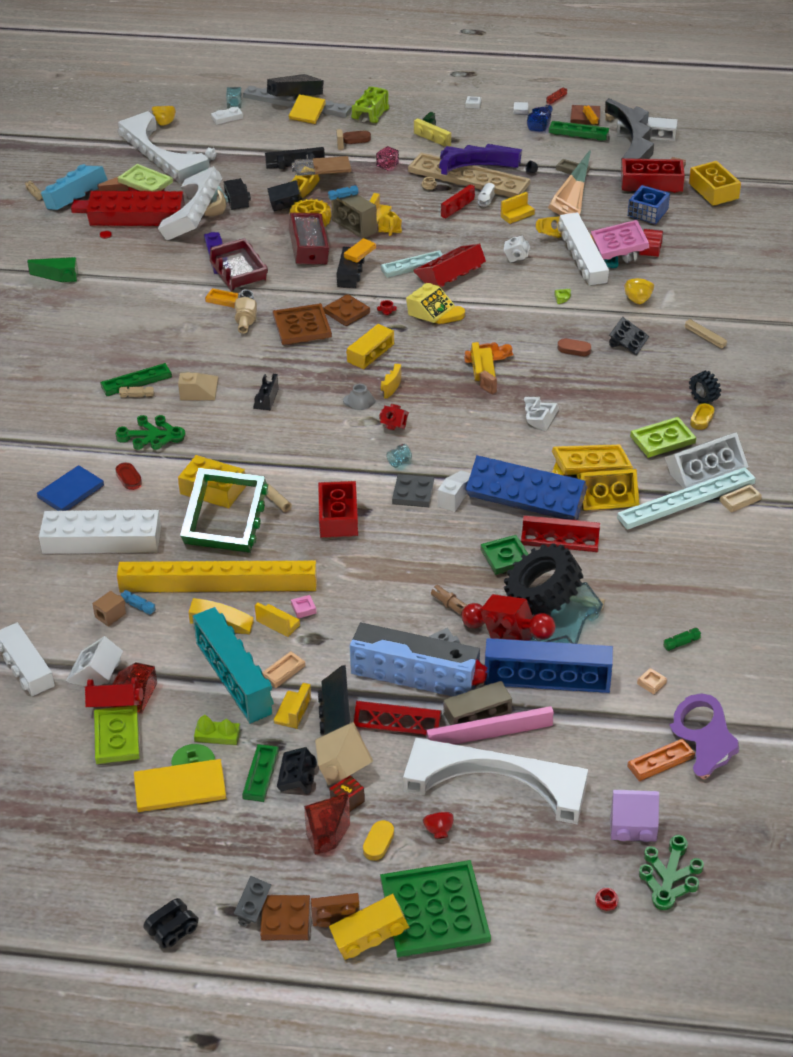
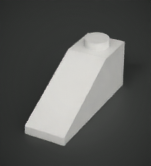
(453, 490)

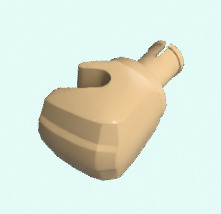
(216, 208)
(245, 313)

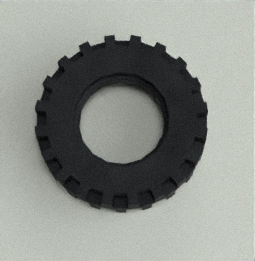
(553, 591)

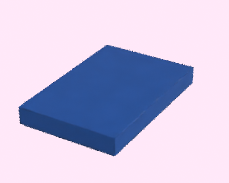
(70, 489)

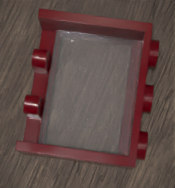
(237, 263)

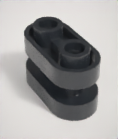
(171, 923)

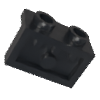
(297, 770)

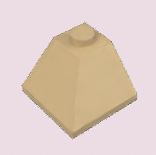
(197, 386)
(341, 753)

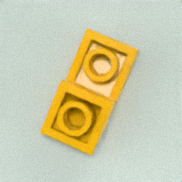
(391, 381)

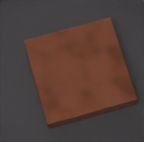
(579, 116)

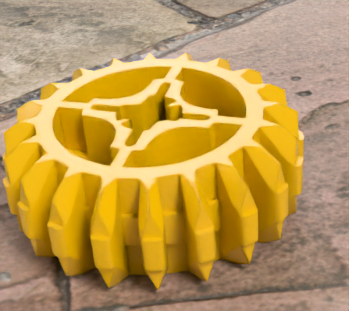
(313, 206)

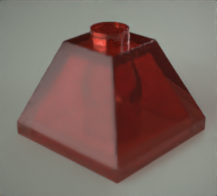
(146, 677)
(327, 823)

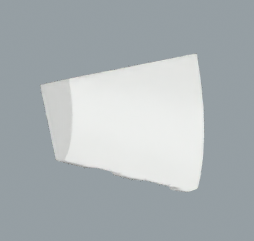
(540, 414)

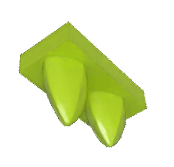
(216, 732)

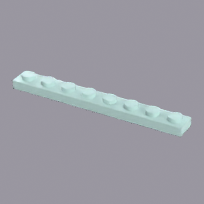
(685, 498)

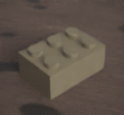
(355, 215)

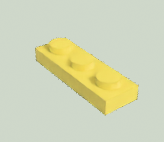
(432, 132)

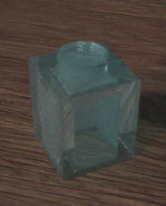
(234, 97)

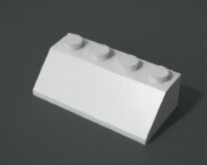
(707, 461)

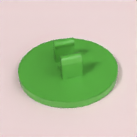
(191, 754)

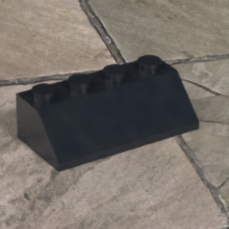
(335, 701)

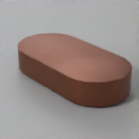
(356, 137)
(574, 347)

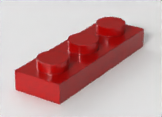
(457, 201)

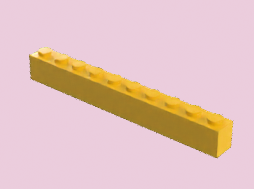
(217, 576)

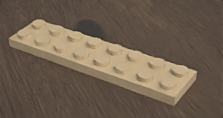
(504, 183)

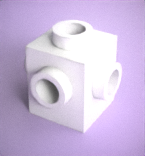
(516, 248)

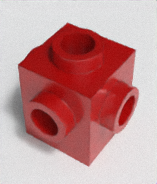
(393, 417)

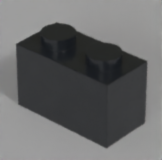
(237, 193)
(284, 195)

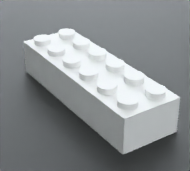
(100, 531)

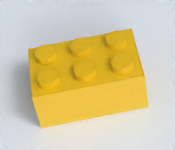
(714, 183)
(216, 492)

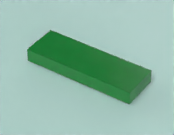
(260, 773)

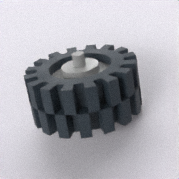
(705, 387)

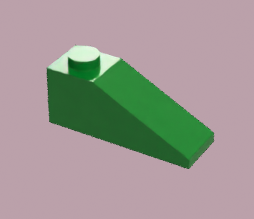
(54, 269)

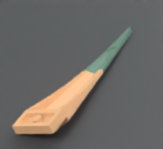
(569, 196)

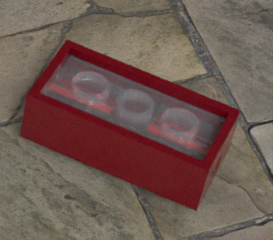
(308, 238)

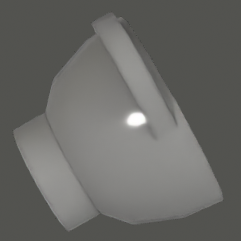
(359, 398)

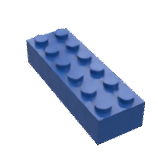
(526, 488)
(549, 665)

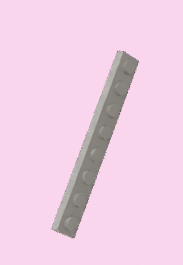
(259, 94)

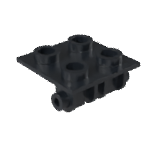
(628, 336)

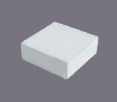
(473, 102)
(520, 107)

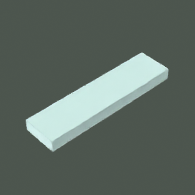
(409, 264)

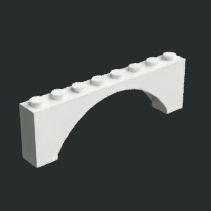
(179, 166)
(438, 761)

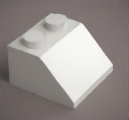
(96, 663)

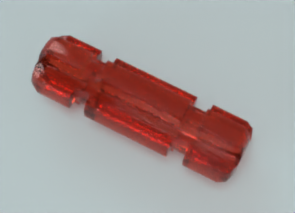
(556, 95)

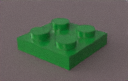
(503, 553)

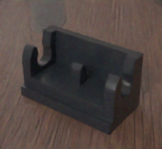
(267, 393)

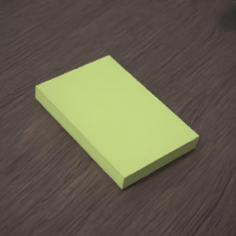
(145, 179)

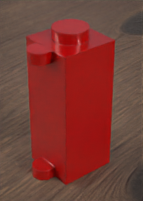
(113, 695)

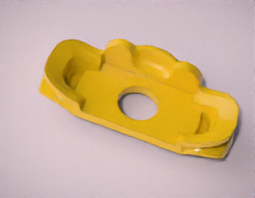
(544, 226)

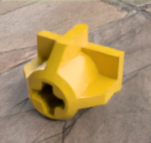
(390, 223)

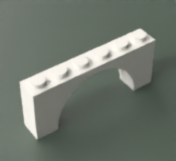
(201, 190)

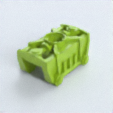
(372, 96)

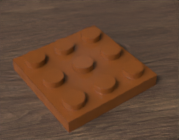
(302, 324)

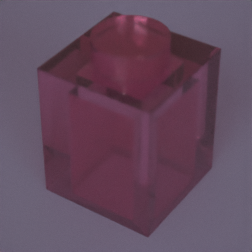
(387, 158)

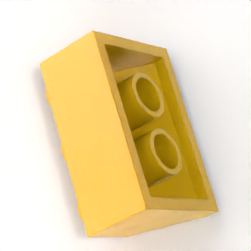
(610, 489)

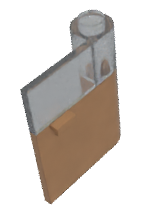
(321, 165)

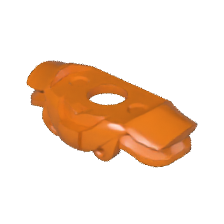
(498, 352)

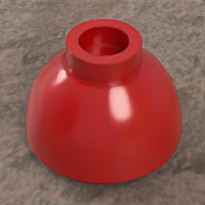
(439, 824)

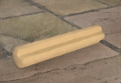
(705, 333)

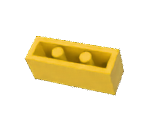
(370, 346)
(369, 927)

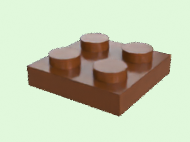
(346, 310)
(333, 908)
(285, 917)

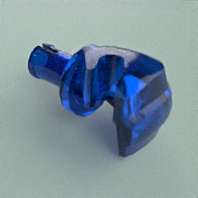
(539, 118)

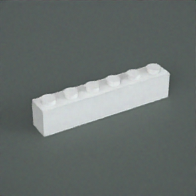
(583, 249)

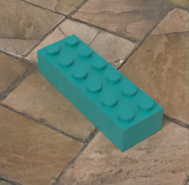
(233, 665)

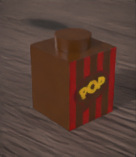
(352, 788)

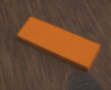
(661, 759)

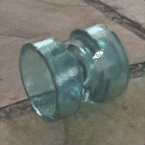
(399, 455)

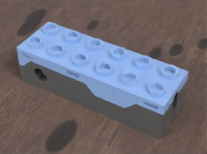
(415, 660)

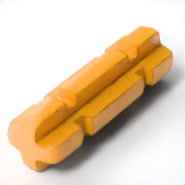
(590, 115)

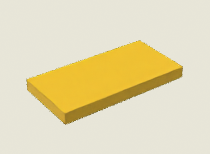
(590, 458)
(179, 785)

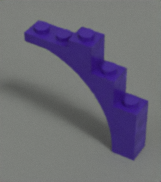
(474, 155)

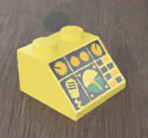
(428, 303)

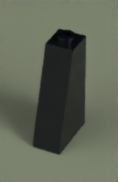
(295, 85)

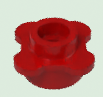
(386, 307)

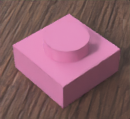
(303, 606)

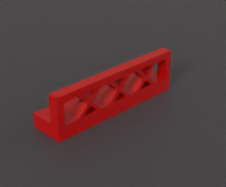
(560, 530)
(396, 709)

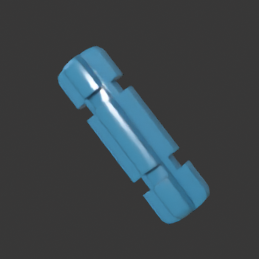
(343, 192)
(138, 602)

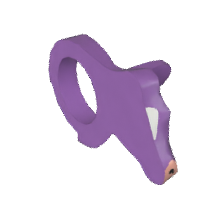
(713, 742)

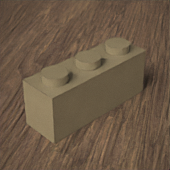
(478, 704)

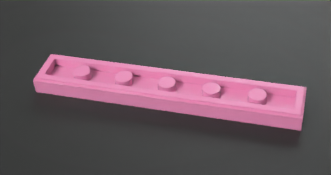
(493, 726)

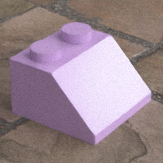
(634, 815)

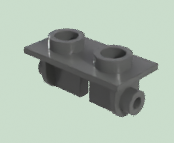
(252, 901)

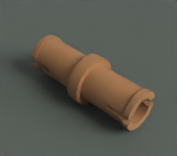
(449, 599)

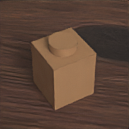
(109, 608)

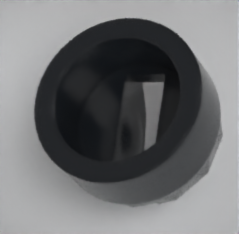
(531, 167)

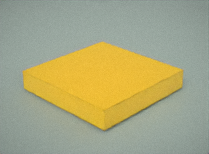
(307, 109)

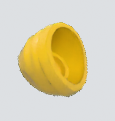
(164, 114)
(638, 290)

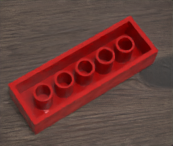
(132, 207)

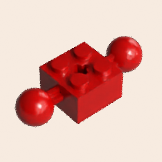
(508, 619)

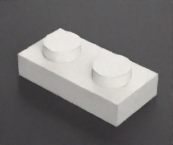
(228, 115)

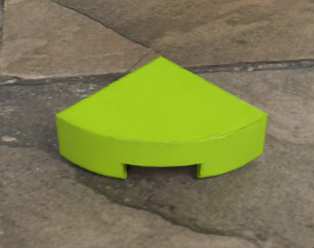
(562, 295)

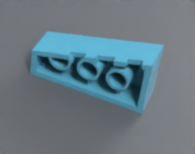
(73, 186)

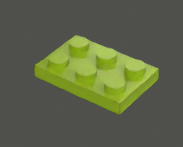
(663, 437)
(116, 734)

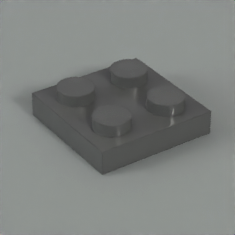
(413, 490)

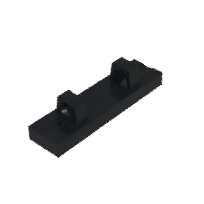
(283, 159)

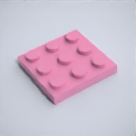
(620, 239)

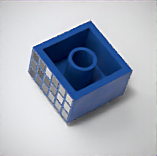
(648, 204)

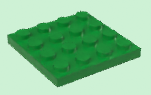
(439, 906)

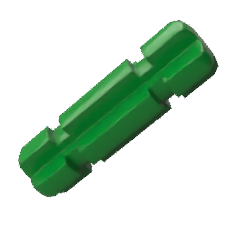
(681, 639)

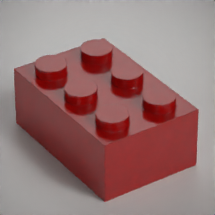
(338, 509)

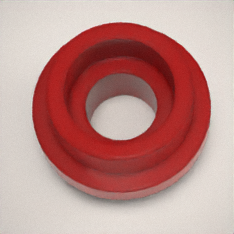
(606, 894)

